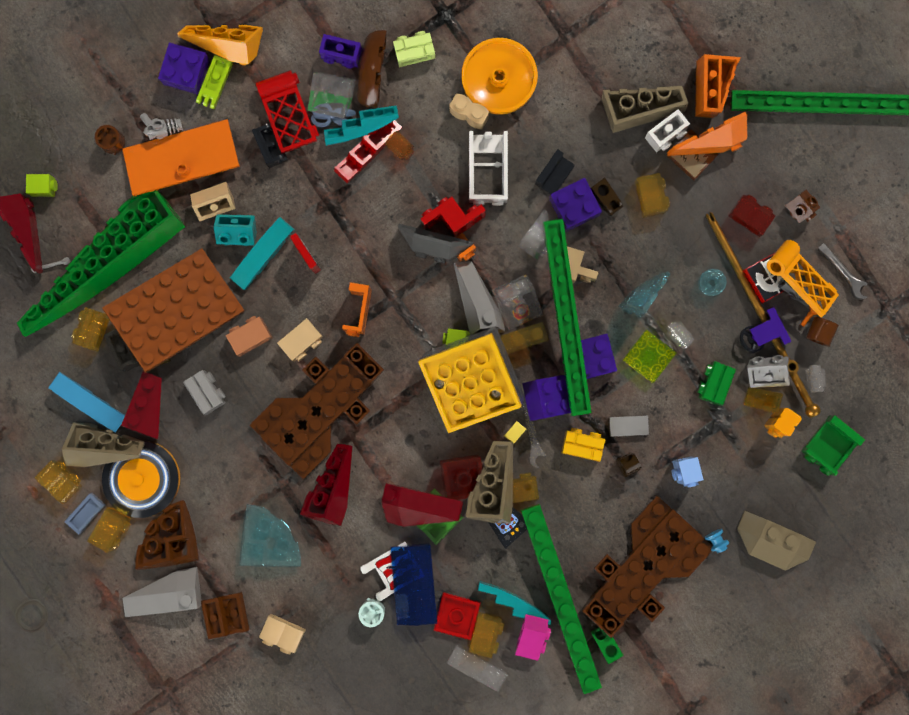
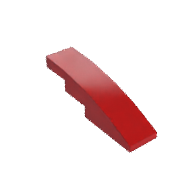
(365, 151)

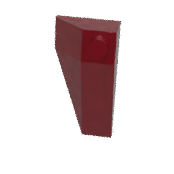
(20, 215)
(330, 496)
(415, 507)

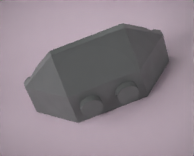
(433, 244)

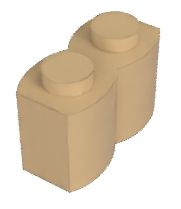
(473, 113)
(282, 633)

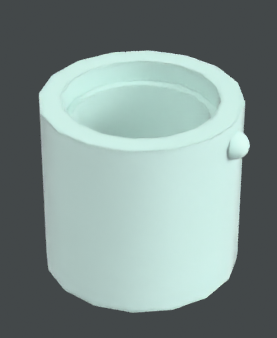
(371, 612)

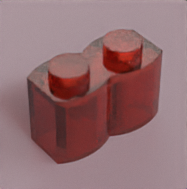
(752, 215)

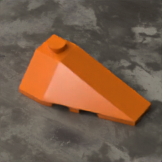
(718, 140)

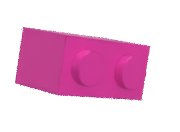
(532, 637)

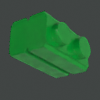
(716, 383)

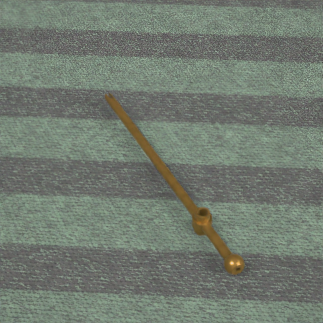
(811, 409)

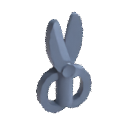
(336, 120)

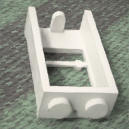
(488, 144)

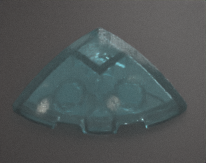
(643, 296)
(267, 540)

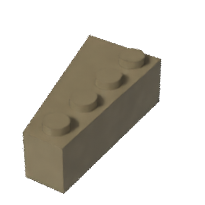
(641, 106)

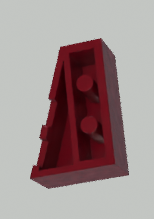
(145, 406)

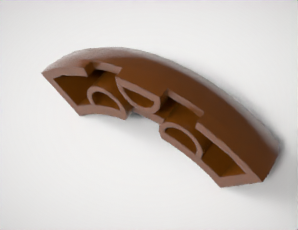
(370, 65)

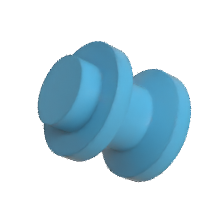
(719, 544)

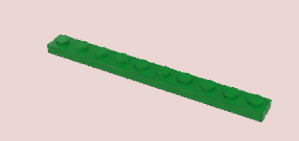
(819, 102)
(567, 317)
(561, 598)

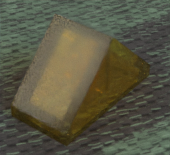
(763, 400)

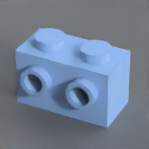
(687, 471)

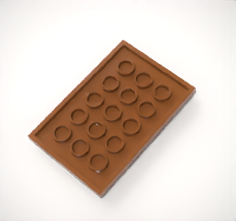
(173, 310)

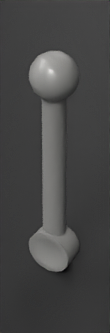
(65, 261)

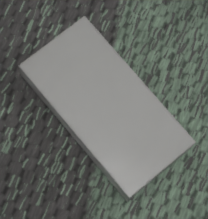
(628, 426)

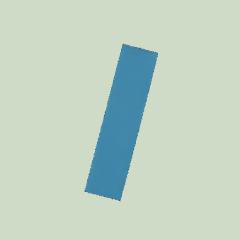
(87, 402)

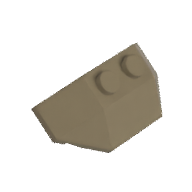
(773, 542)

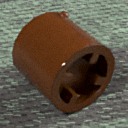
(109, 139)
(822, 331)

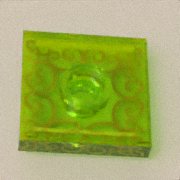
(649, 356)

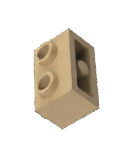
(212, 201)
(300, 340)

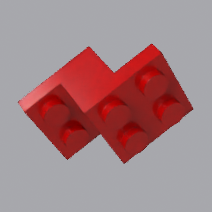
(452, 216)

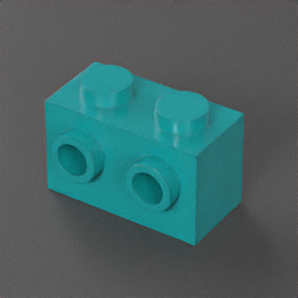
(235, 229)

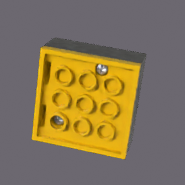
(472, 379)

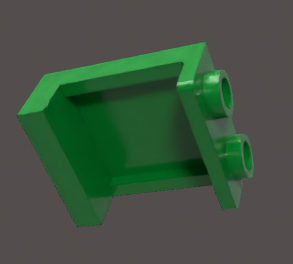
(831, 445)

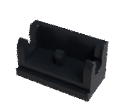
(268, 146)

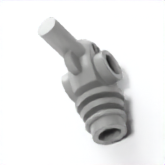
(158, 128)

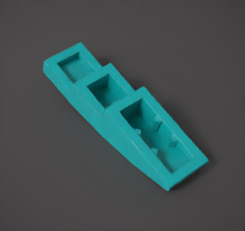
(369, 121)
(262, 253)
(504, 597)

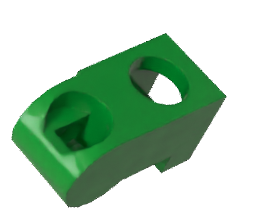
(607, 645)

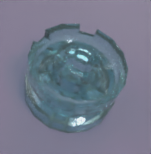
(707, 289)

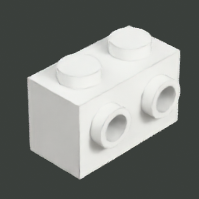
(667, 130)

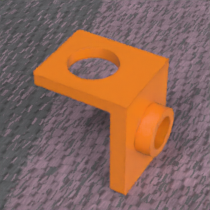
(468, 253)

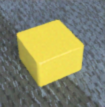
(514, 432)

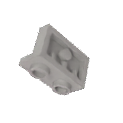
(768, 371)

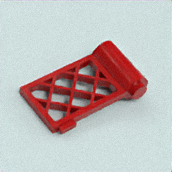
(281, 87)

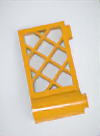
(786, 261)

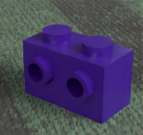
(340, 51)

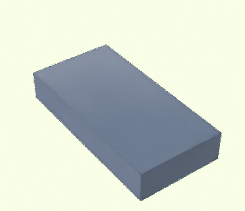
(85, 513)

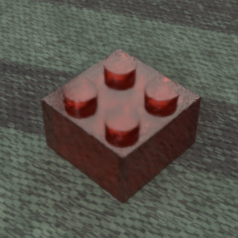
(460, 476)

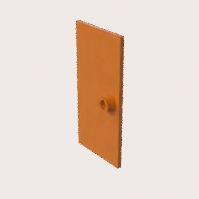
(180, 157)

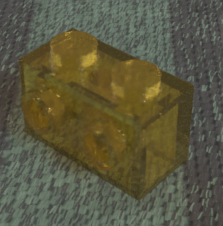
(525, 488)

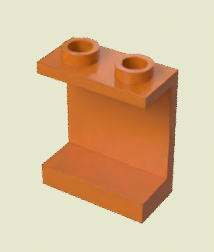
(365, 291)

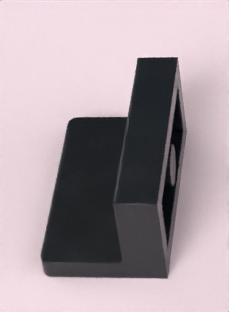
(554, 173)

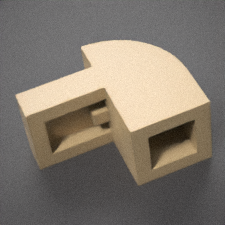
(575, 259)

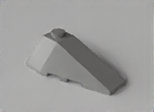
(477, 302)
(169, 594)

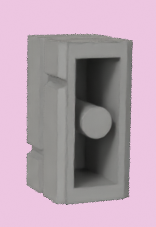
(205, 392)

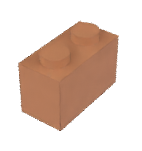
(248, 336)

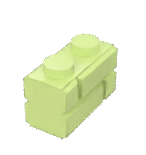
(414, 49)

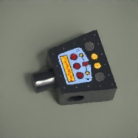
(510, 532)

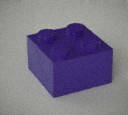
(184, 68)
(575, 204)
(598, 356)
(546, 397)

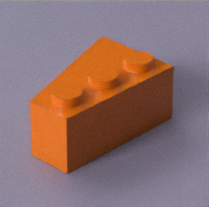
(713, 83)

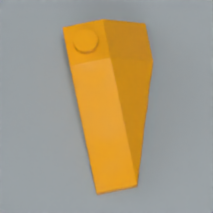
(233, 44)

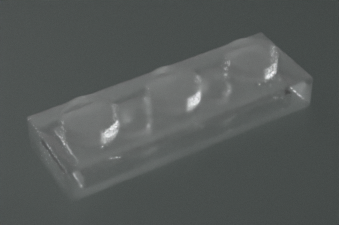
(477, 668)

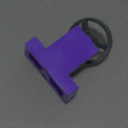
(765, 332)

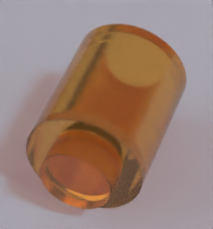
(399, 145)

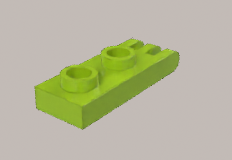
(214, 81)

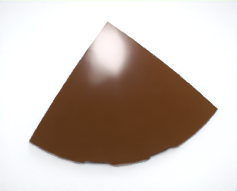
(168, 539)

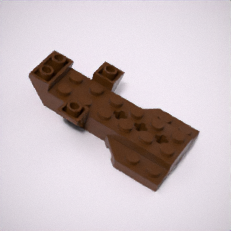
(335, 392)
(630, 585)

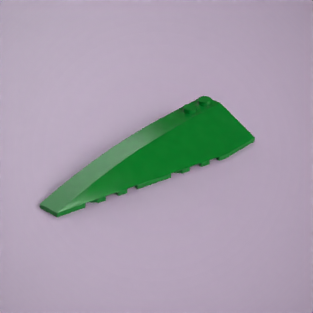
(129, 238)

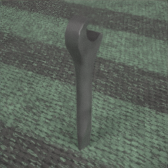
(853, 282)

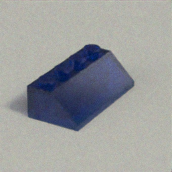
(413, 584)

